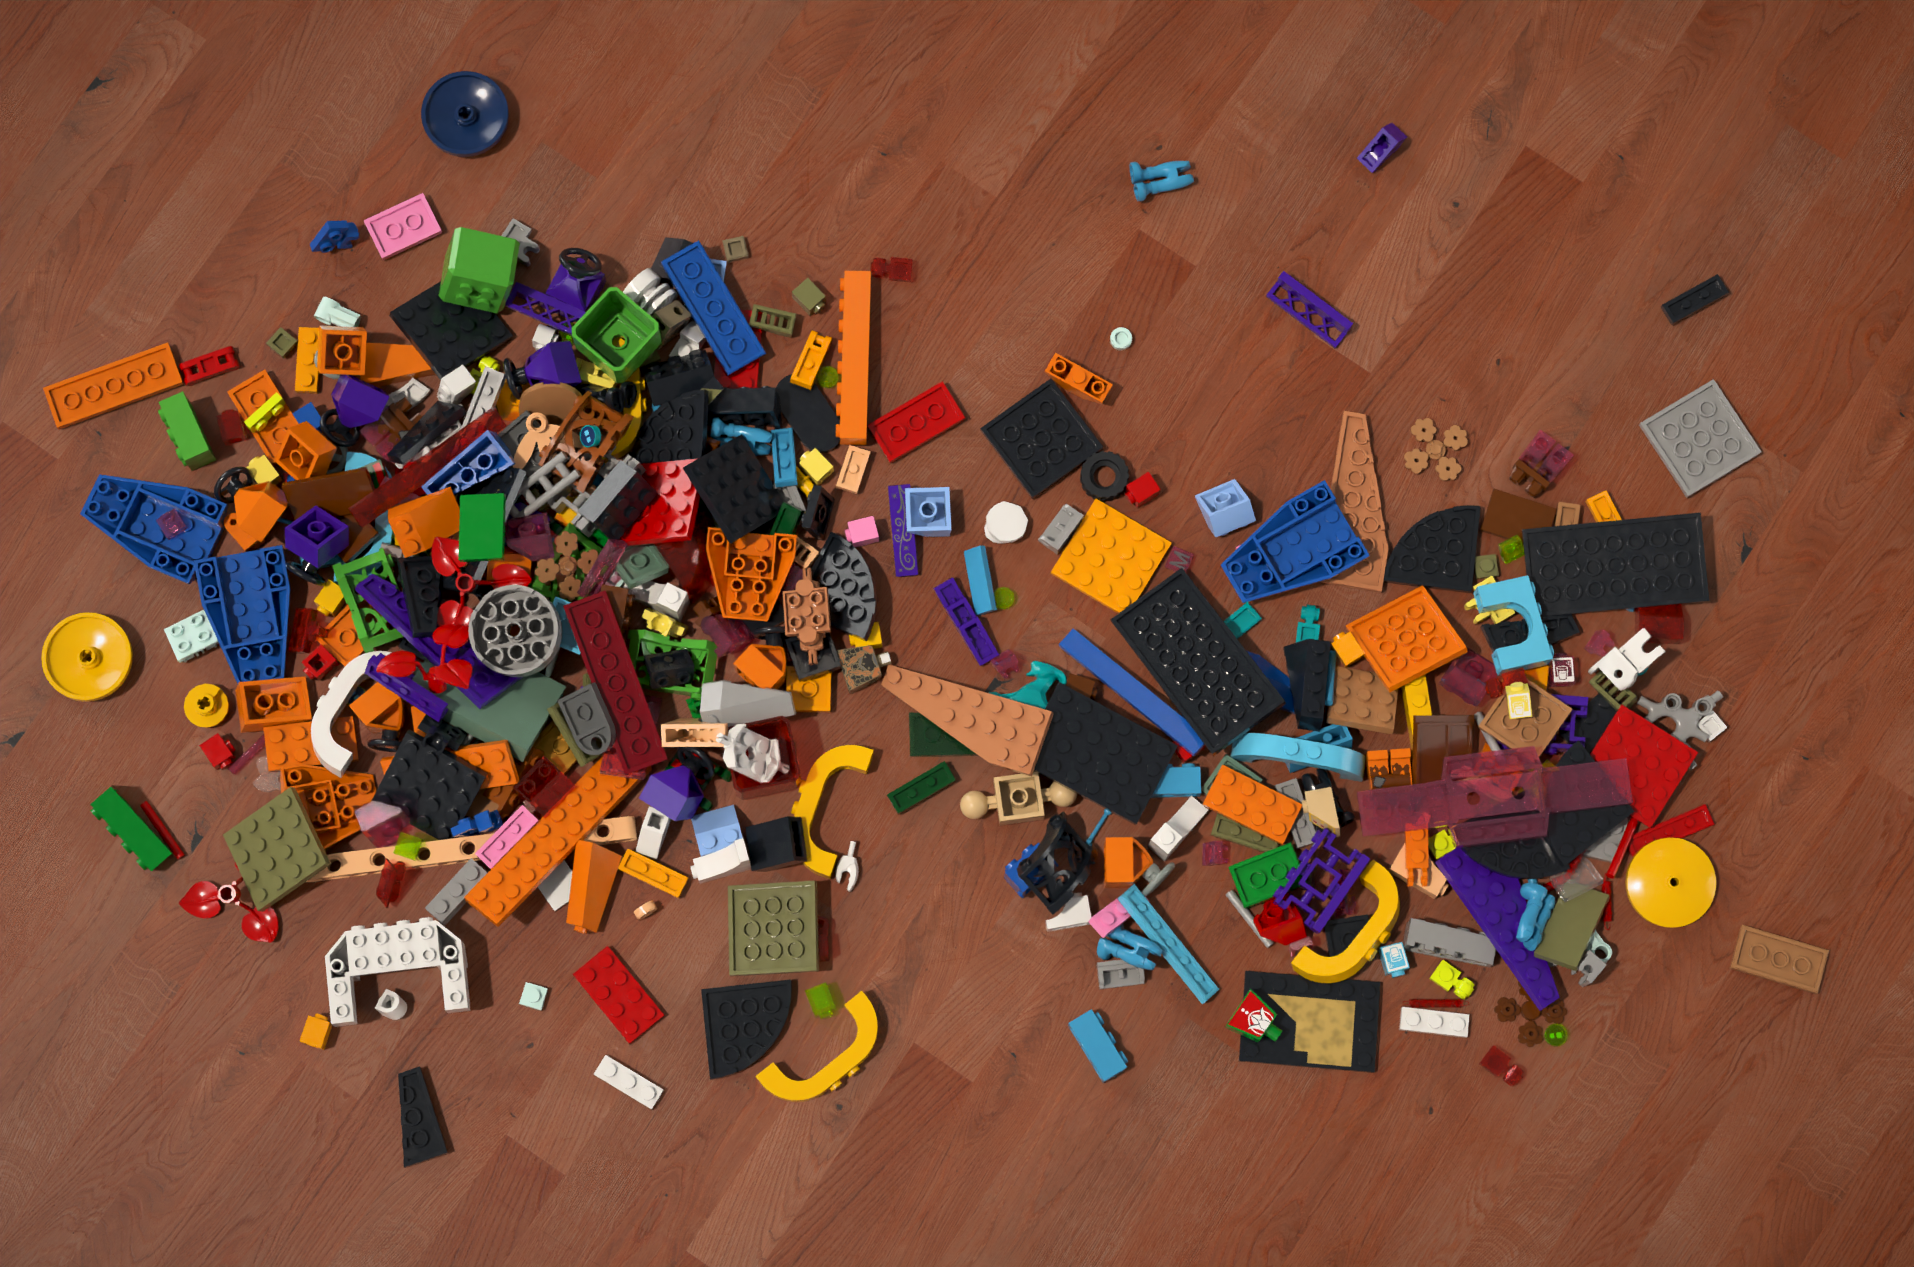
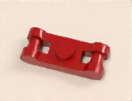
(209, 365)

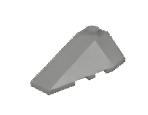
(742, 703)

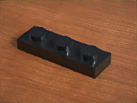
(1694, 299)

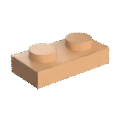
(853, 469)

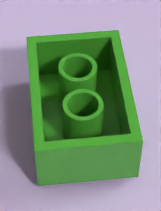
(186, 431)

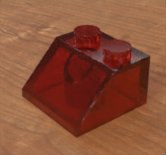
(1662, 623)

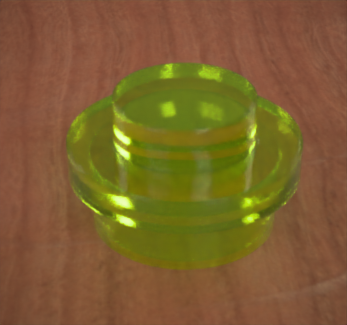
(827, 377)
(1003, 598)

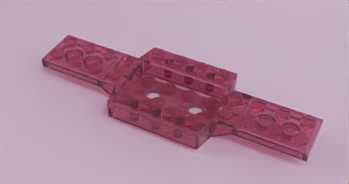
(1445, 800)

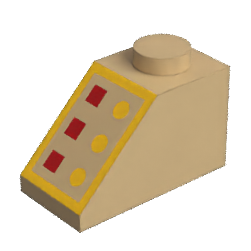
(1321, 809)

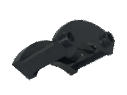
(1080, 857)

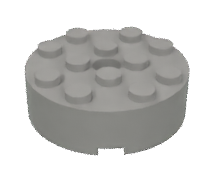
(538, 635)

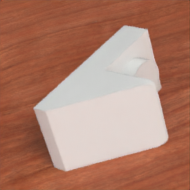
(690, 339)

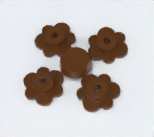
(1529, 1012)

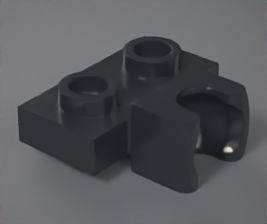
(440, 734)

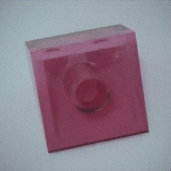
(530, 536)
(1468, 676)

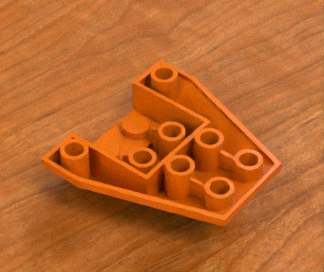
(749, 572)
(329, 799)

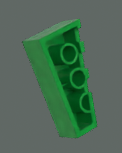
(130, 828)

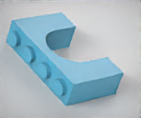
(1518, 596)

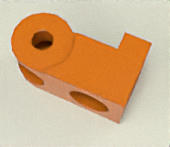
(245, 540)

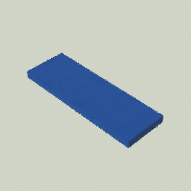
(713, 308)

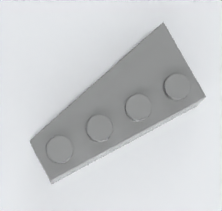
(1448, 942)

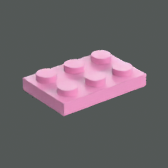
(402, 226)

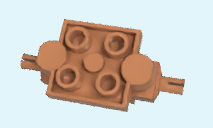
(807, 614)

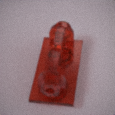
(388, 887)

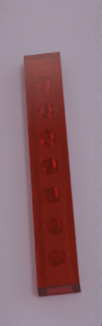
(423, 469)

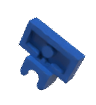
(334, 234)
(483, 822)

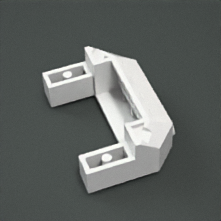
(390, 950)

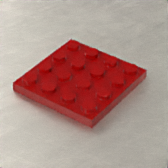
(671, 512)
(1653, 761)

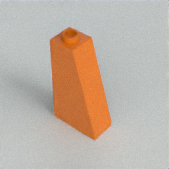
(393, 364)
(590, 885)

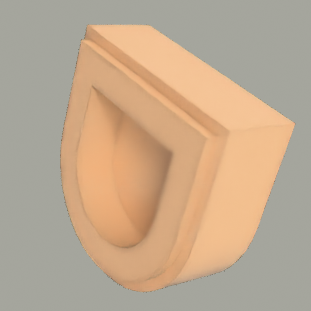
(645, 910)

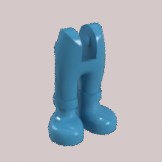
(1169, 170)
(749, 433)
(1535, 915)
(1135, 957)

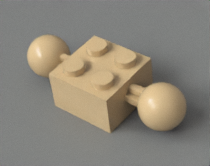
(1016, 799)

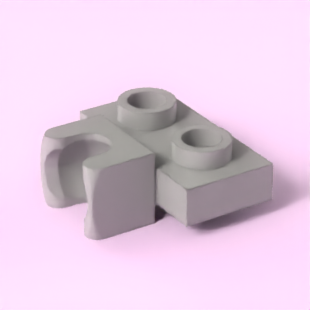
(521, 233)

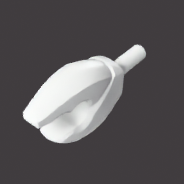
(849, 864)

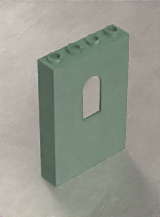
(512, 716)

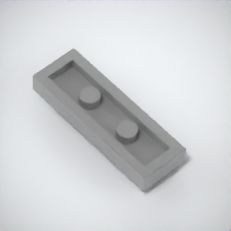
(1302, 828)

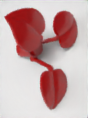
(446, 562)
(455, 672)
(203, 902)

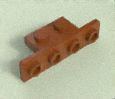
(505, 795)

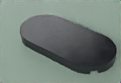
(809, 415)

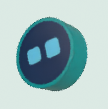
(590, 436)

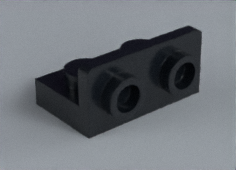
(669, 668)

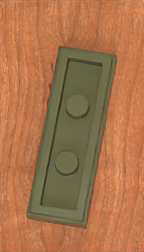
(1238, 834)

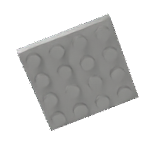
(1700, 438)

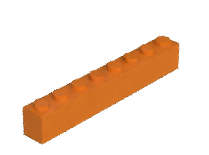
(855, 358)

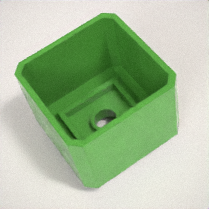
(479, 270)
(615, 317)

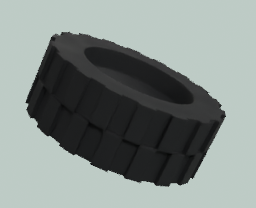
(1104, 459)

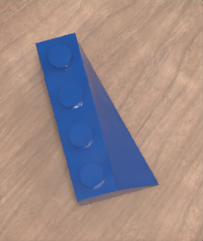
(474, 464)

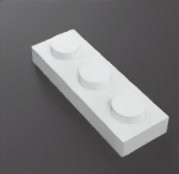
(1434, 1022)
(628, 1082)

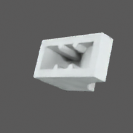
(1074, 914)

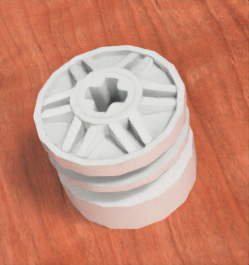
(647, 294)

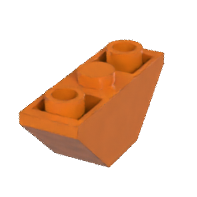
(1077, 379)

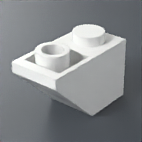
(456, 386)
(652, 833)

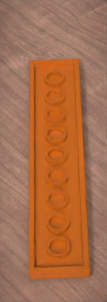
(548, 844)

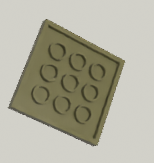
(276, 849)
(773, 928)

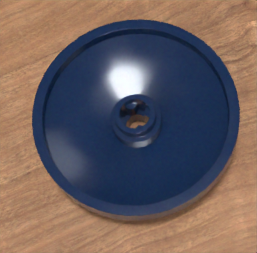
(459, 96)

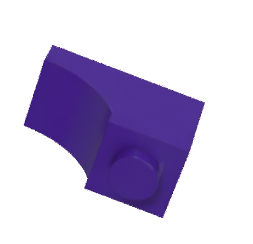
(1382, 147)

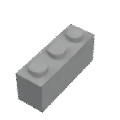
(452, 896)

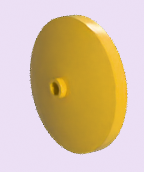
(70, 646)
(1650, 885)

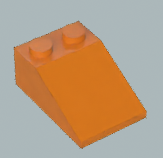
(423, 519)
(272, 703)

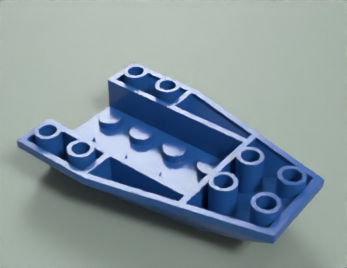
(129, 513)
(1295, 547)
(248, 610)

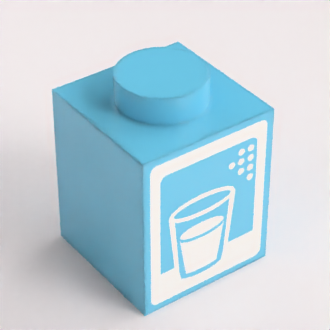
(1394, 959)

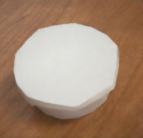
(1005, 523)

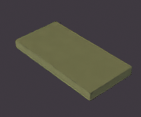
(1571, 929)

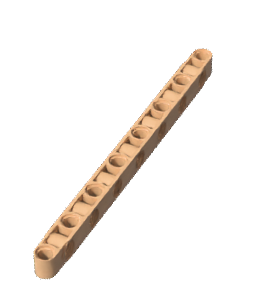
(452, 851)

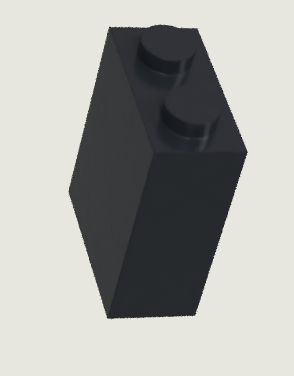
(776, 844)

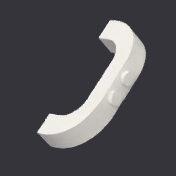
(328, 752)

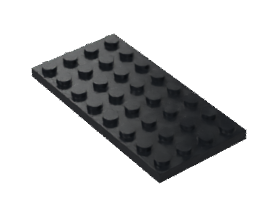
(1617, 564)
(1198, 661)

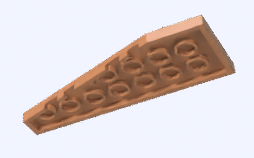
(1359, 501)
(987, 724)

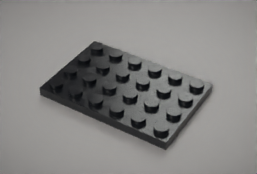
(1102, 754)

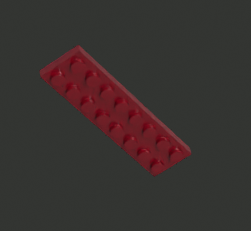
(615, 676)

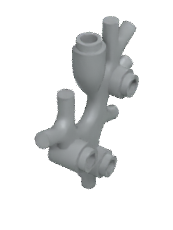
(1685, 719)

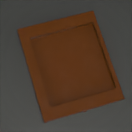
(1439, 738)

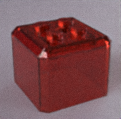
(771, 728)

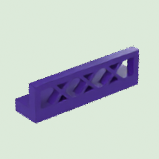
(1313, 302)
(551, 304)
(408, 690)

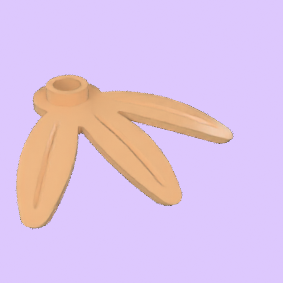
(541, 436)

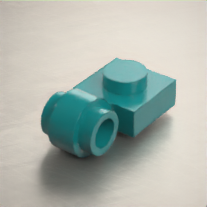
(1308, 630)

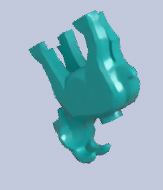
(1035, 691)

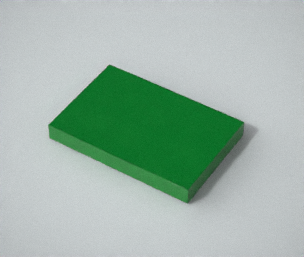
(482, 527)
(1263, 874)

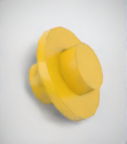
(206, 705)

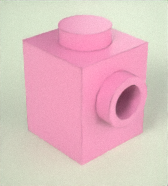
(862, 532)

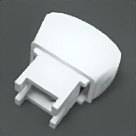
(1629, 659)

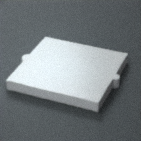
(557, 886)

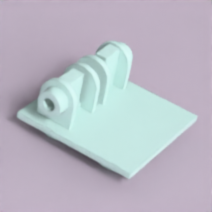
(191, 636)

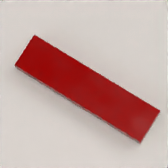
(1676, 827)

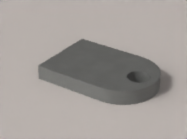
(588, 719)

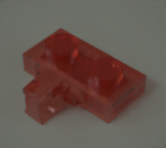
(305, 631)

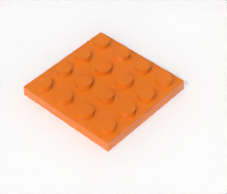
(1406, 638)

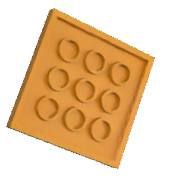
(1110, 557)

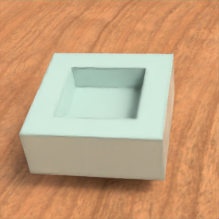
(533, 996)

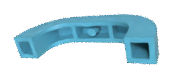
(354, 461)
(1342, 760)

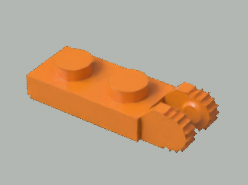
(1416, 855)

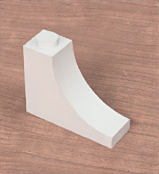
(663, 598)
(1177, 828)
(722, 863)

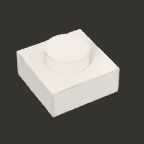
(1711, 725)

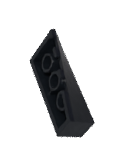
(747, 407)
(1307, 672)

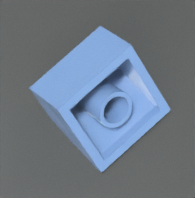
(1225, 508)
(928, 511)
(716, 829)

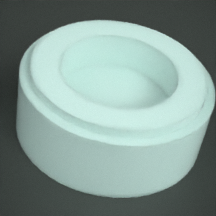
(1121, 338)

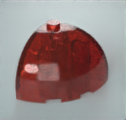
(689, 559)

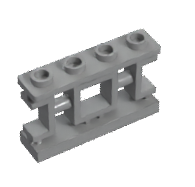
(559, 501)

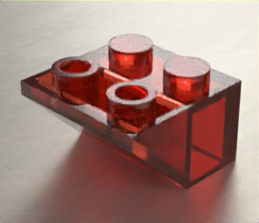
(543, 788)

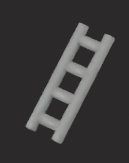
(551, 491)

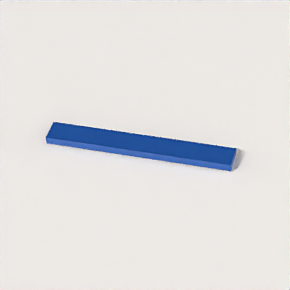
(1131, 691)

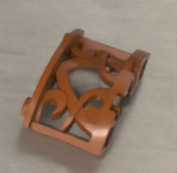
(615, 425)

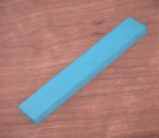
(1172, 947)

